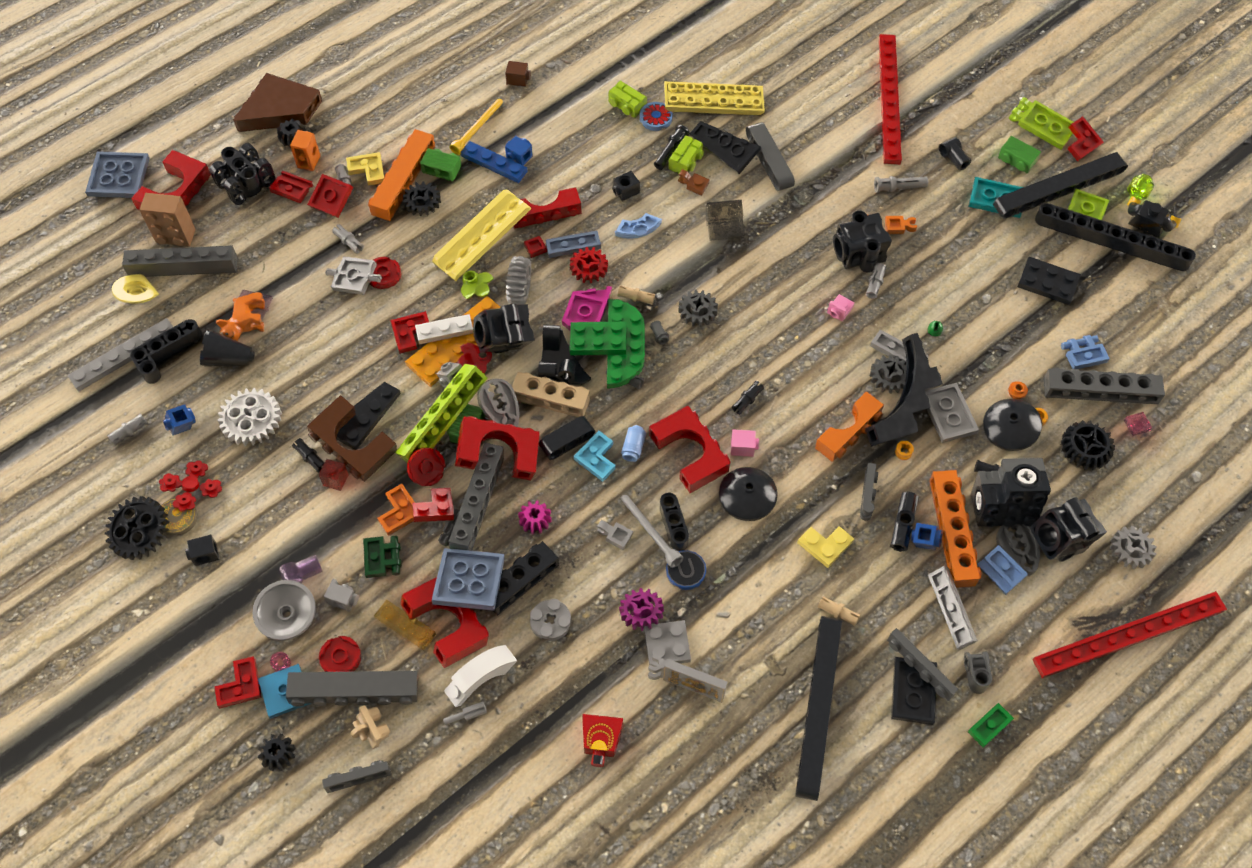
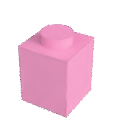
(744, 443)

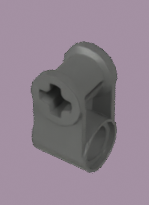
(978, 667)

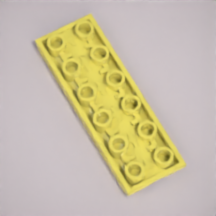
(714, 98)
(480, 234)

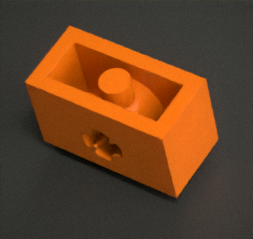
(305, 150)

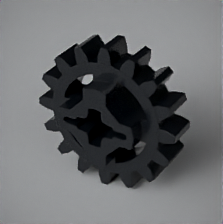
(422, 198)

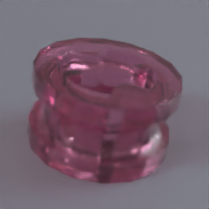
(273, 661)

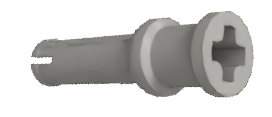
(900, 183)

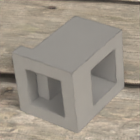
(341, 596)

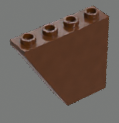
(276, 101)

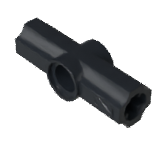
(902, 531)

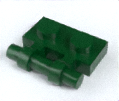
(374, 556)

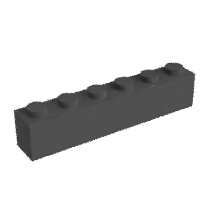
(180, 261)
(352, 687)

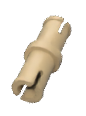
(636, 295)
(839, 611)

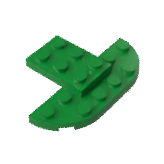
(619, 339)

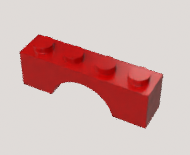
(564, 206)

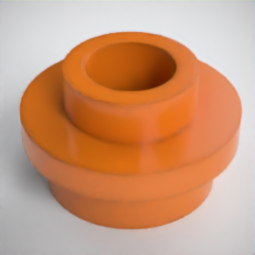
(1016, 394)

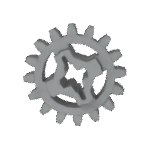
(1133, 547)

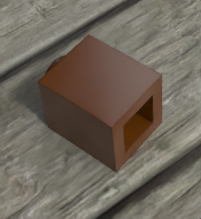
(517, 73)

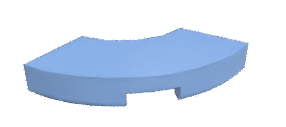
(639, 227)

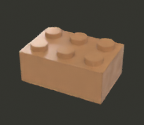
(167, 219)

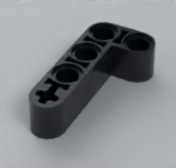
(163, 347)

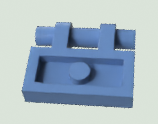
(1086, 356)

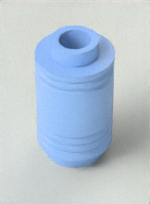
(633, 443)

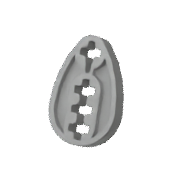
(507, 395)

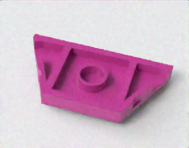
(586, 306)

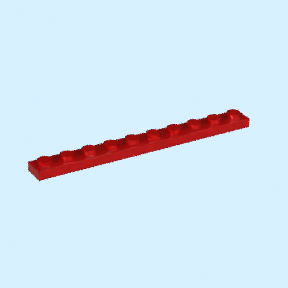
(889, 100)
(1129, 634)

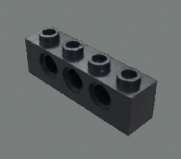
(532, 575)

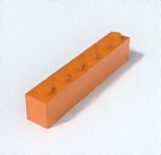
(401, 175)

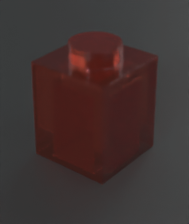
(333, 474)

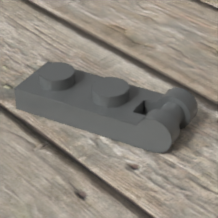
(869, 493)

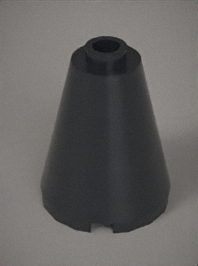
(224, 351)

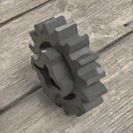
(698, 308)
(881, 370)

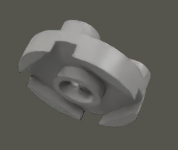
(561, 622)

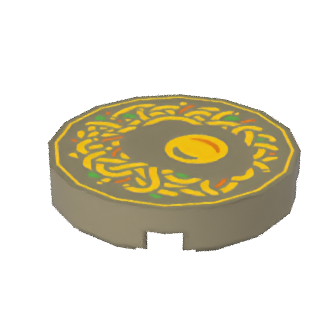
(179, 521)

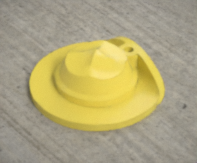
(134, 289)

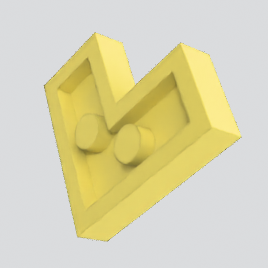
(369, 164)
(825, 549)

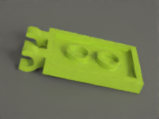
(1042, 122)

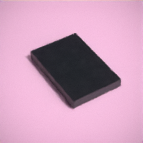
(912, 696)

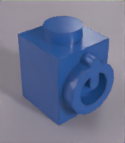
(519, 150)
(179, 419)
(926, 536)

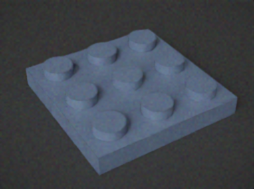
(117, 174)
(468, 579)

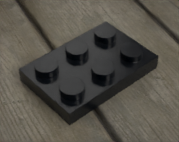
(1049, 280)

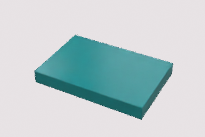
(987, 191)

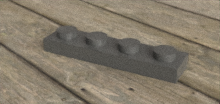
(922, 664)

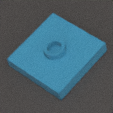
(274, 691)

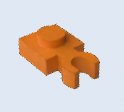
(898, 225)

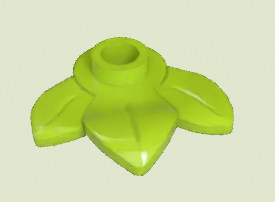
(475, 284)

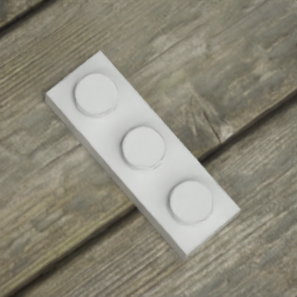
(444, 329)

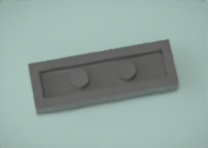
(356, 776)

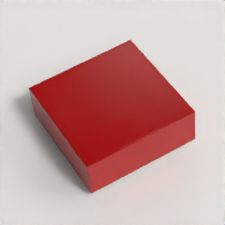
(535, 246)

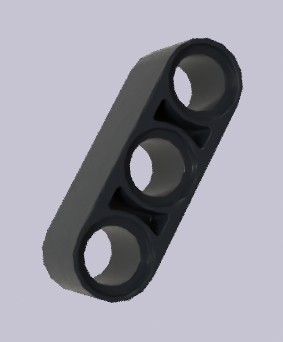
(566, 437)
(674, 513)

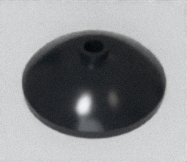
(1010, 433)
(746, 503)

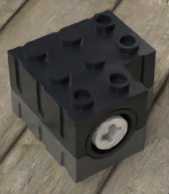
(1011, 494)

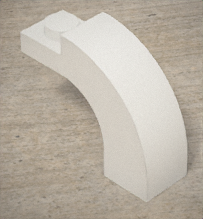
(483, 667)

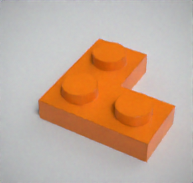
(402, 511)

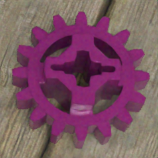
(642, 610)

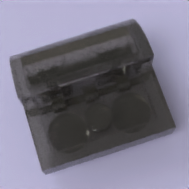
(725, 220)

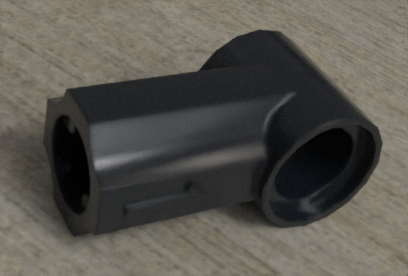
(953, 150)

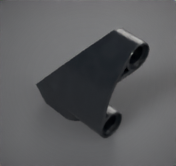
(556, 358)

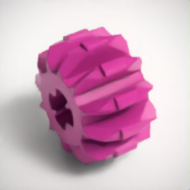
(542, 517)

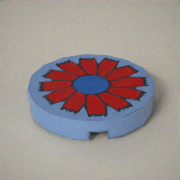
(655, 116)

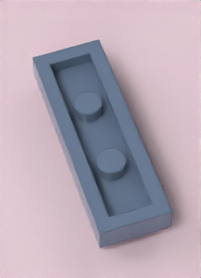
(572, 243)

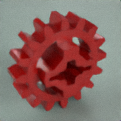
(588, 265)

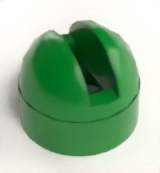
(935, 333)

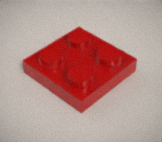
(330, 195)

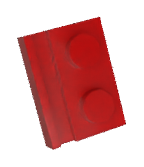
(291, 187)

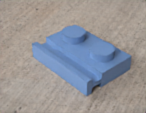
(1002, 570)

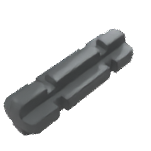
(447, 531)

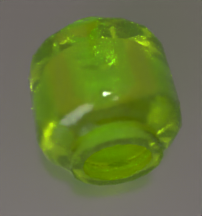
(1141, 186)

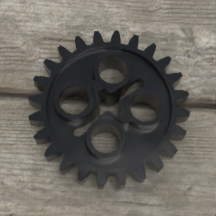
(136, 528)

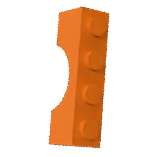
(835, 441)

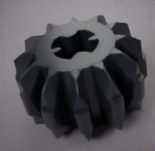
(287, 131)
(269, 750)

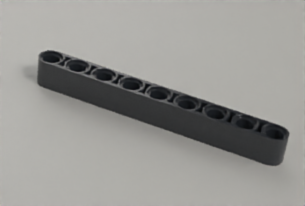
(1060, 185)
(1115, 237)
(818, 709)

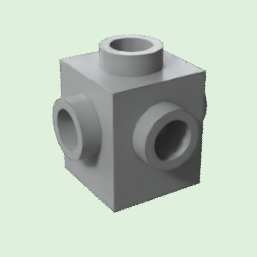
(448, 372)

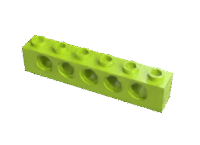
(443, 411)

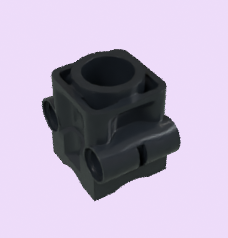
(862, 242)
(503, 328)
(1067, 530)

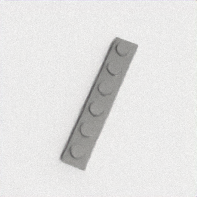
(114, 358)

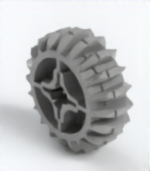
(518, 280)

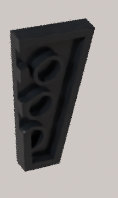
(728, 148)
(368, 414)

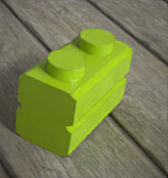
(626, 99)
(686, 155)

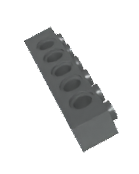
(1117, 388)
(477, 497)

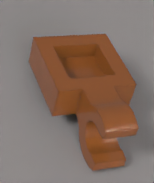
(694, 183)

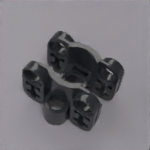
(241, 173)

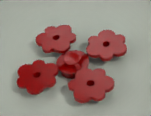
(190, 484)

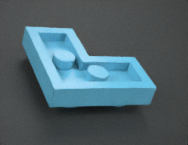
(592, 457)

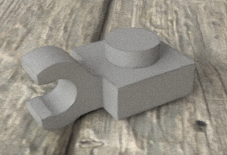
(617, 534)

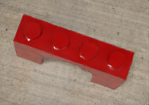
(189, 169)
(686, 425)
(521, 441)
(456, 646)

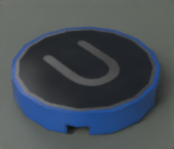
(689, 572)

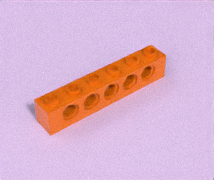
(949, 481)

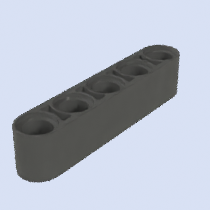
(770, 156)

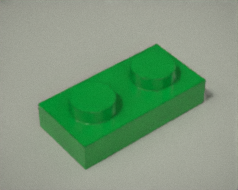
(990, 725)

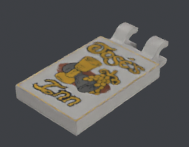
(687, 678)

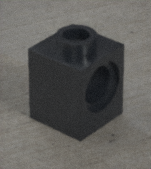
(626, 186)
(202, 550)

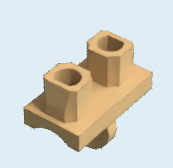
(366, 728)

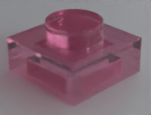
(1137, 423)

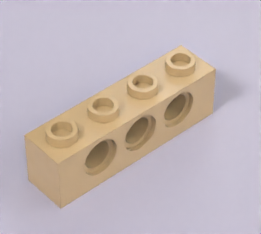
(557, 402)

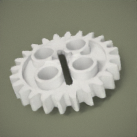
(249, 416)

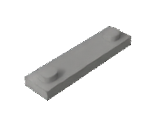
(952, 608)

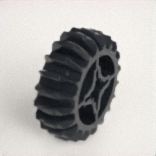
(1075, 442)

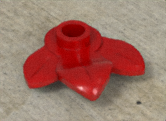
(472, 357)

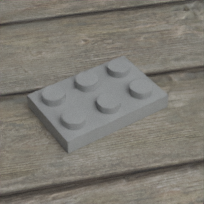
(950, 413)

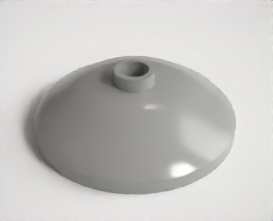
(275, 602)

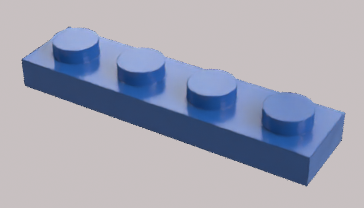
(494, 162)

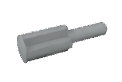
(468, 713)

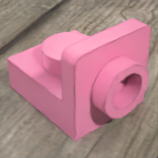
(840, 307)

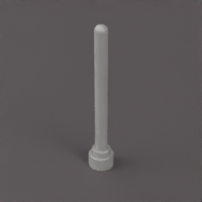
(672, 557)

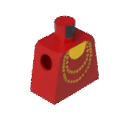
(601, 737)

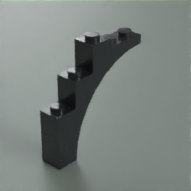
(913, 398)

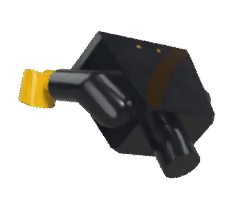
(1151, 217)

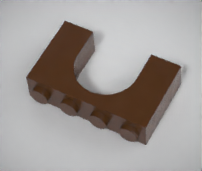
(360, 462)

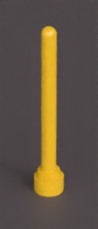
(458, 145)

